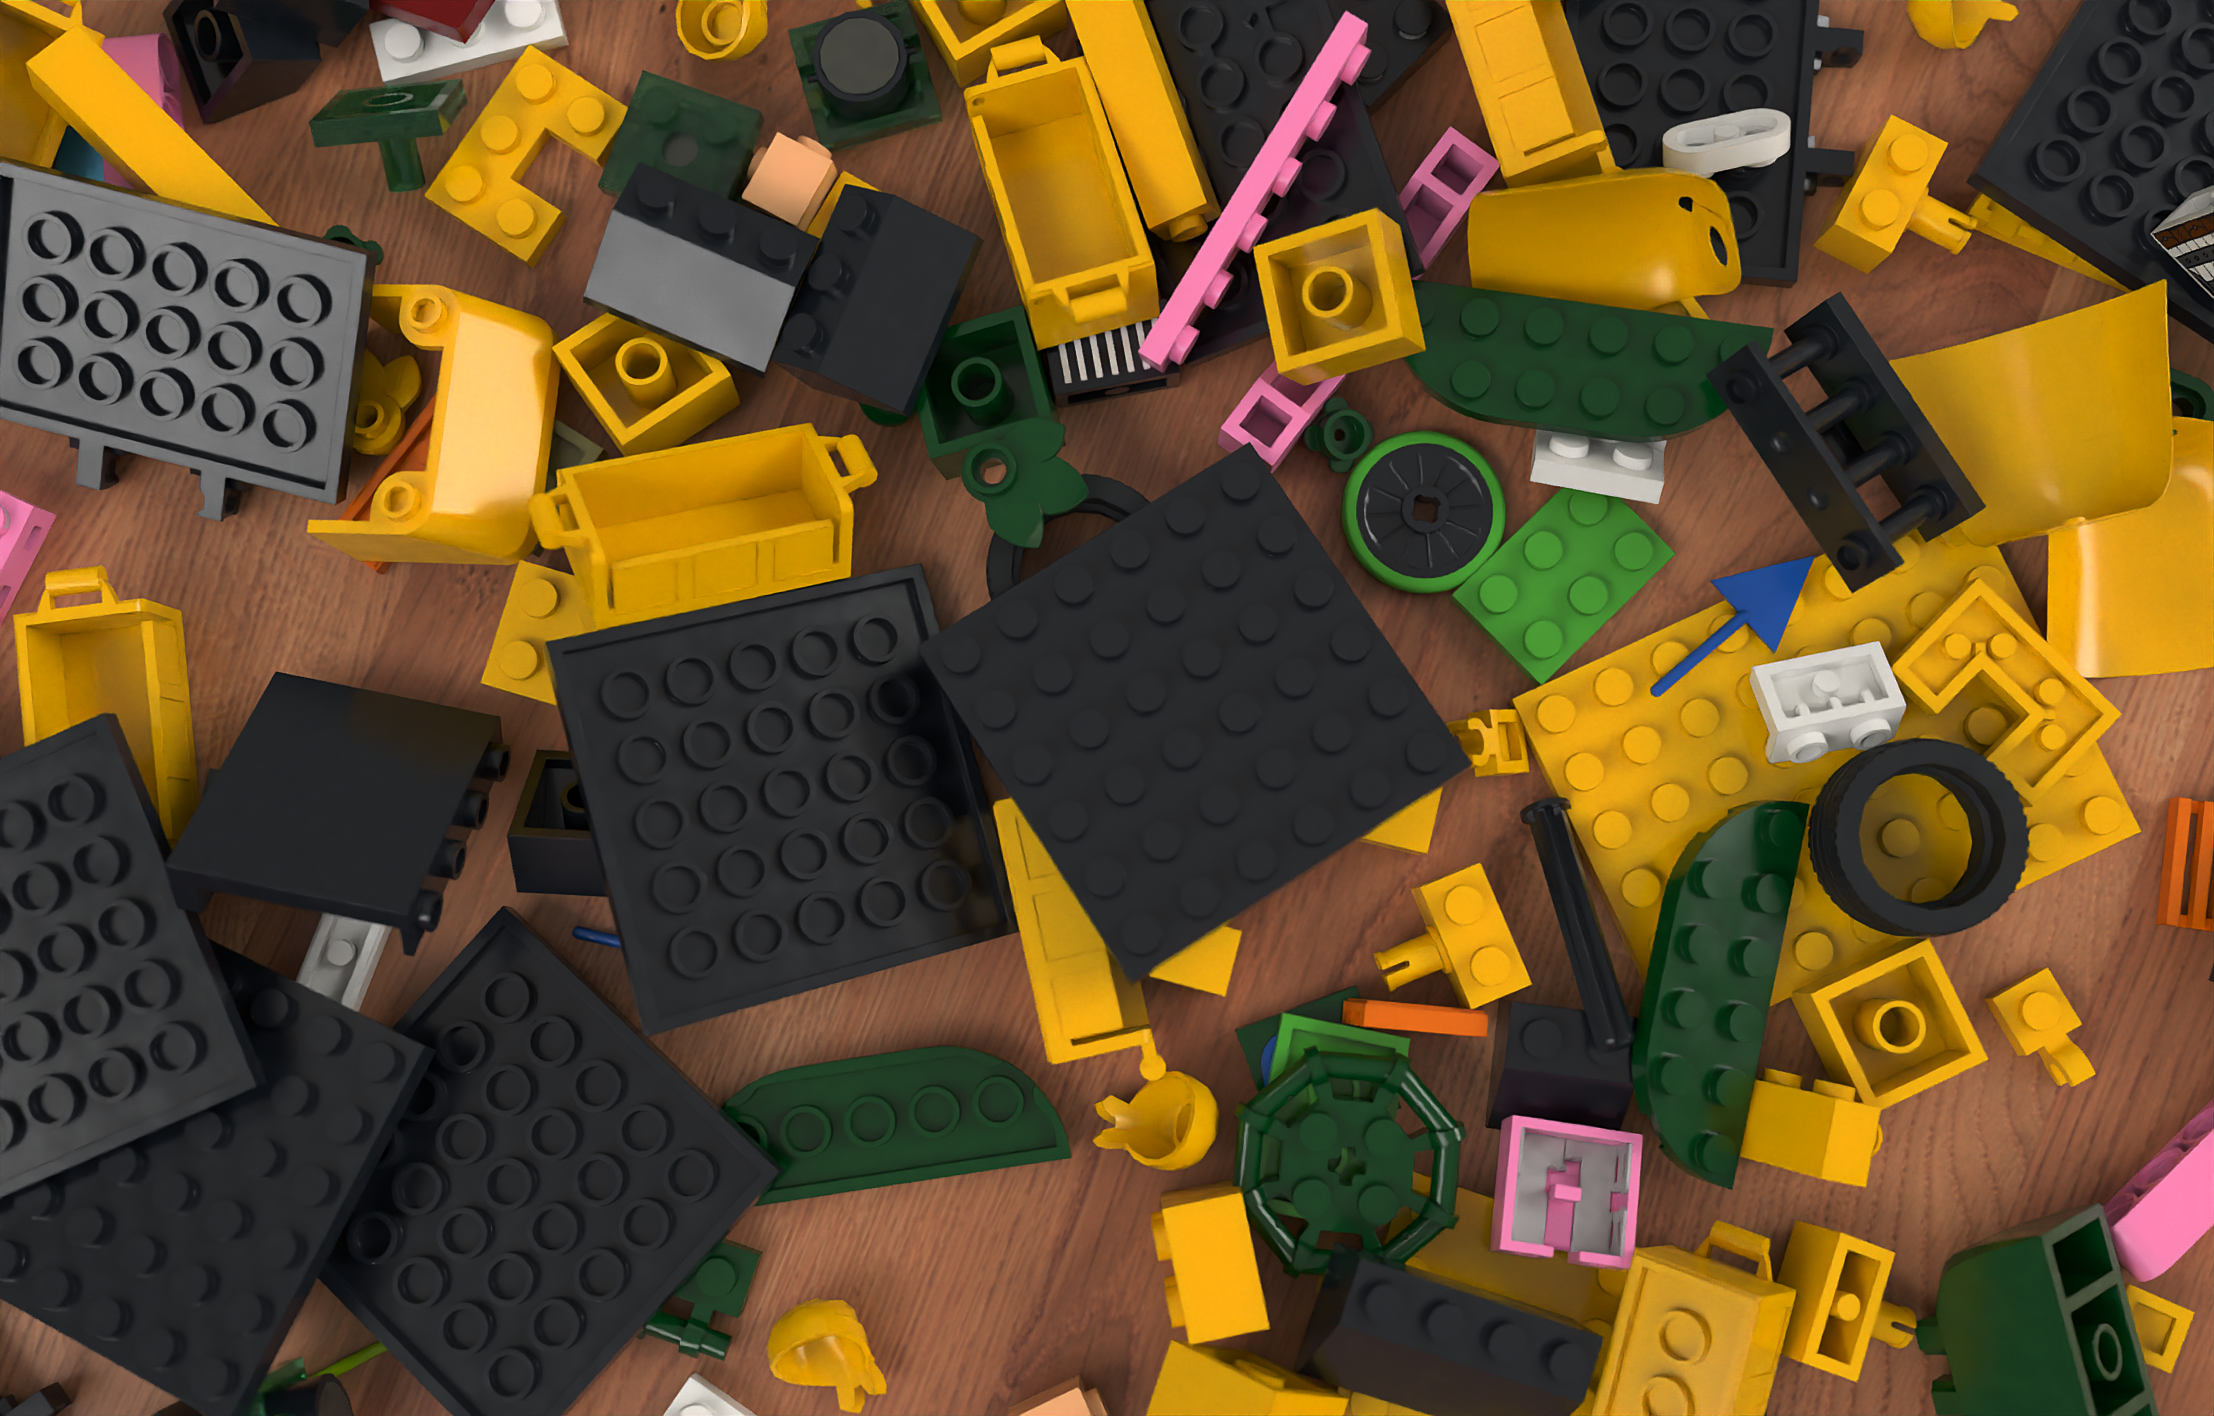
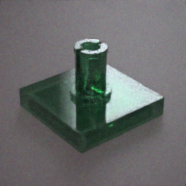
(393, 119)

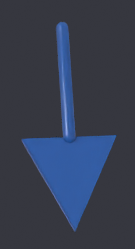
(1761, 599)

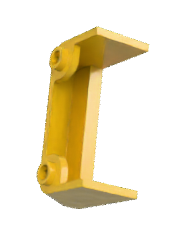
(484, 440)

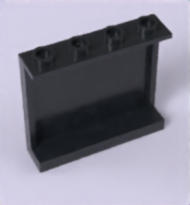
(343, 806)

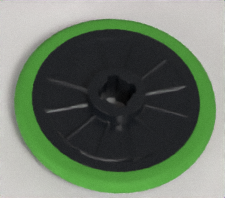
(1420, 553)

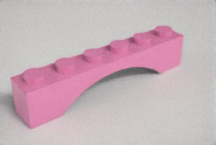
(1435, 206)

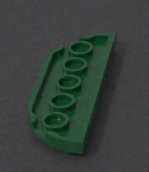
(1572, 363)
(1715, 984)
(896, 1120)

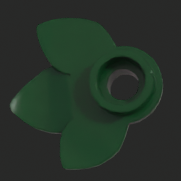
(1033, 484)

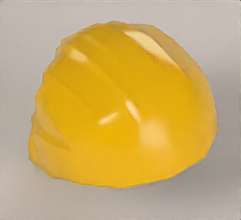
(1955, 22)
(721, 28)
(1164, 1124)
(825, 1347)

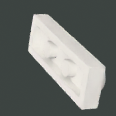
(418, 55)

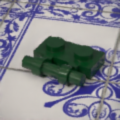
(717, 1285)

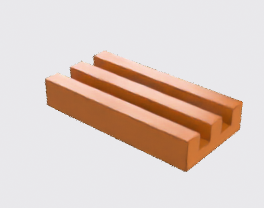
(2200, 866)
(1415, 1017)

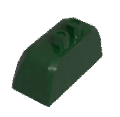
(2038, 1325)

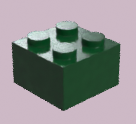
(982, 386)

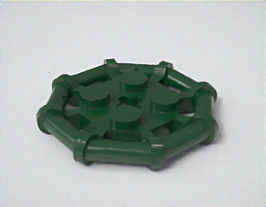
(1321, 1133)

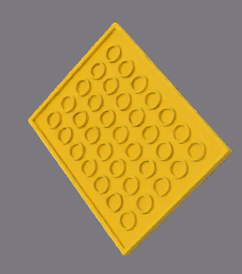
(1671, 765)

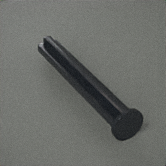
(1579, 923)

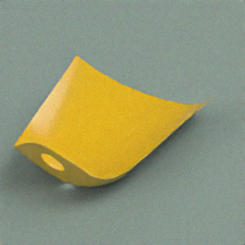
(1604, 239)
(2030, 394)
(2141, 585)

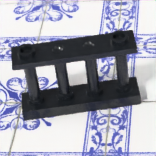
(1881, 417)

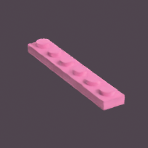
(1270, 173)

